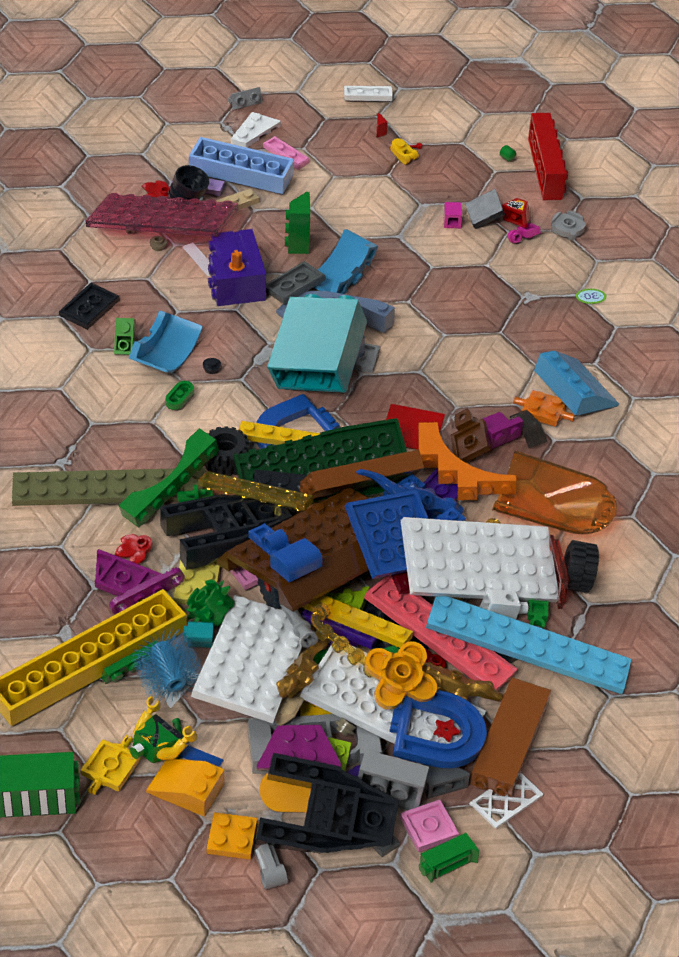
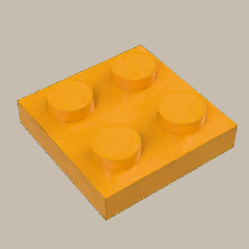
(232, 835)

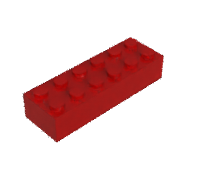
(547, 156)

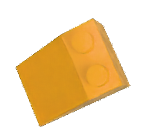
(188, 784)

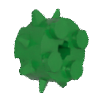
(210, 603)

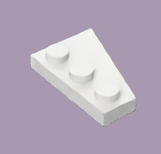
(253, 128)

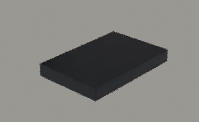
(89, 306)

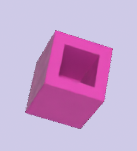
(452, 215)

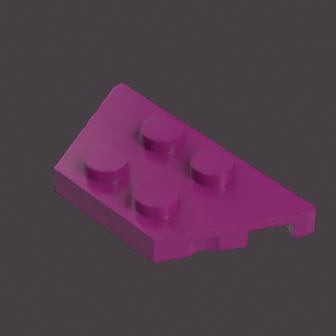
(118, 574)
(301, 742)

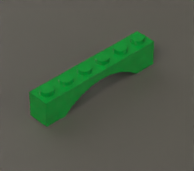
(143, 504)

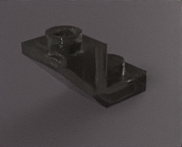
(531, 429)

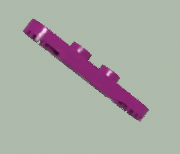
(146, 589)

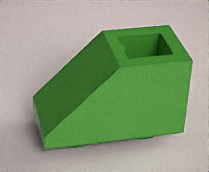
(124, 335)

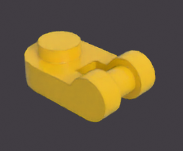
(400, 147)

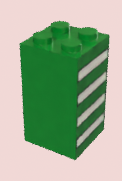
(39, 784)

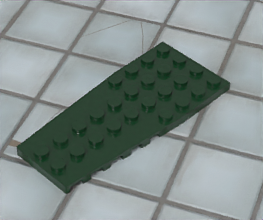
(326, 451)

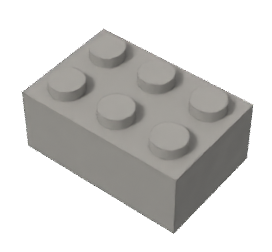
(394, 777)

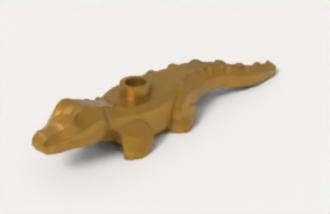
(300, 672)
(455, 683)

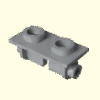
(245, 98)

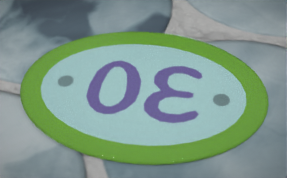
(590, 296)

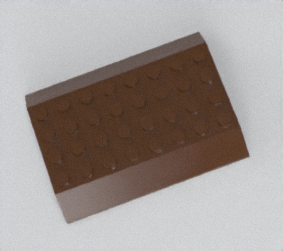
(325, 527)

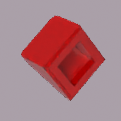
(381, 126)

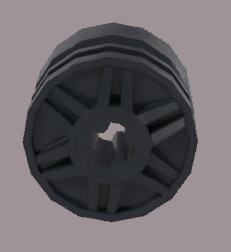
(189, 183)

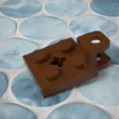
(469, 429)

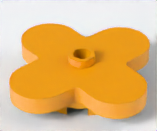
(400, 675)

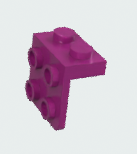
(502, 430)

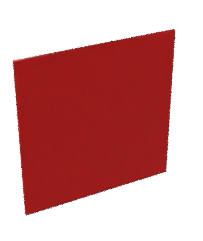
(409, 422)

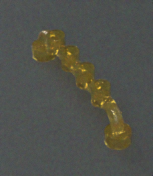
(354, 656)

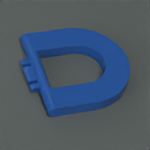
(294, 409)
(434, 753)

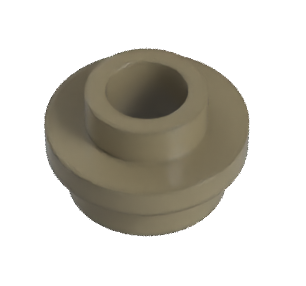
(158, 243)
(345, 727)

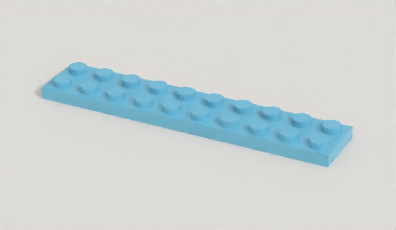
(529, 643)

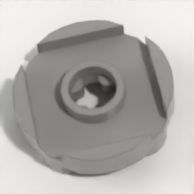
(561, 227)

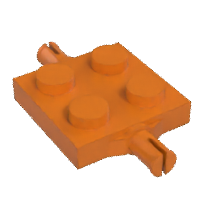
(545, 407)

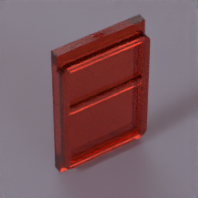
(560, 570)

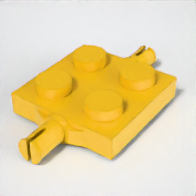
(110, 765)

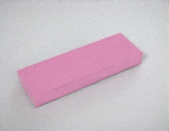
(280, 148)

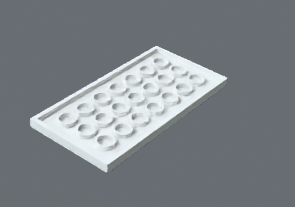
(473, 556)
(248, 660)
(350, 695)

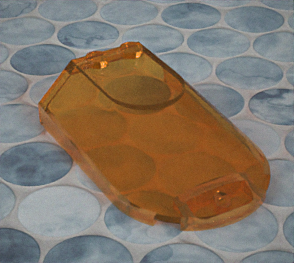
(557, 497)

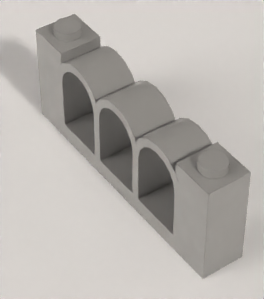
(261, 732)

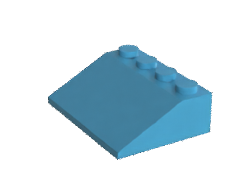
(573, 383)

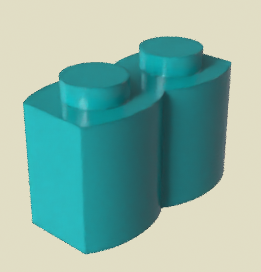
(200, 634)

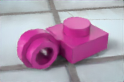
(515, 236)

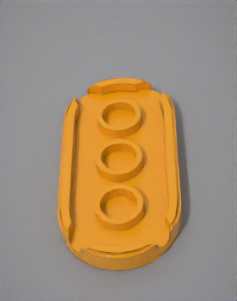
(283, 796)

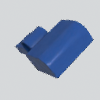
(286, 559)

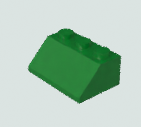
(299, 225)

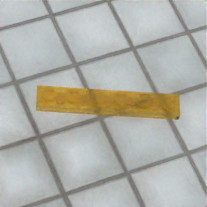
(255, 490)

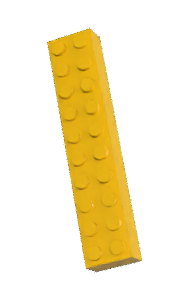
(85, 656)

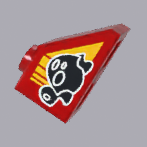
(517, 212)

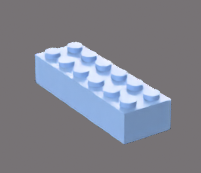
(242, 165)

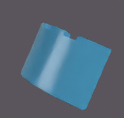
(346, 262)
(168, 344)

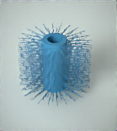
(168, 666)

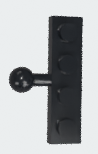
(282, 480)

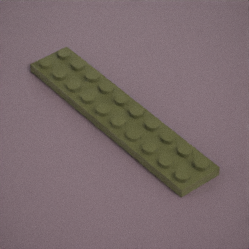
(88, 486)

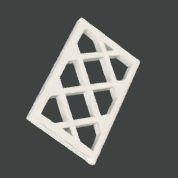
(508, 814)

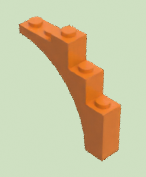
(452, 470)

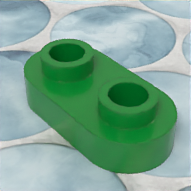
(179, 395)

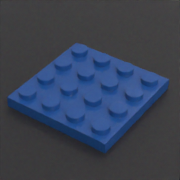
(380, 531)

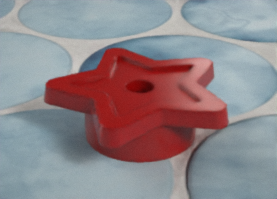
(441, 732)

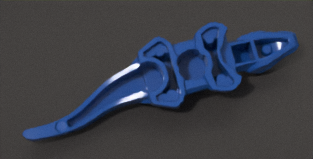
(429, 499)

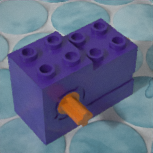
(236, 269)

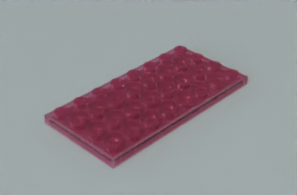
(162, 214)

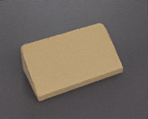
(288, 708)

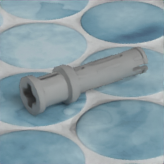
(301, 628)

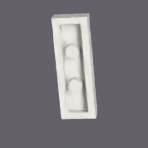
(368, 93)

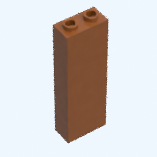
(336, 479)
(510, 737)

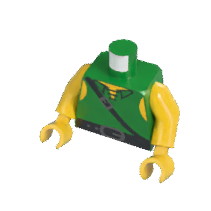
(158, 739)

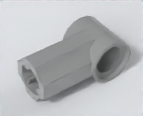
(270, 869)

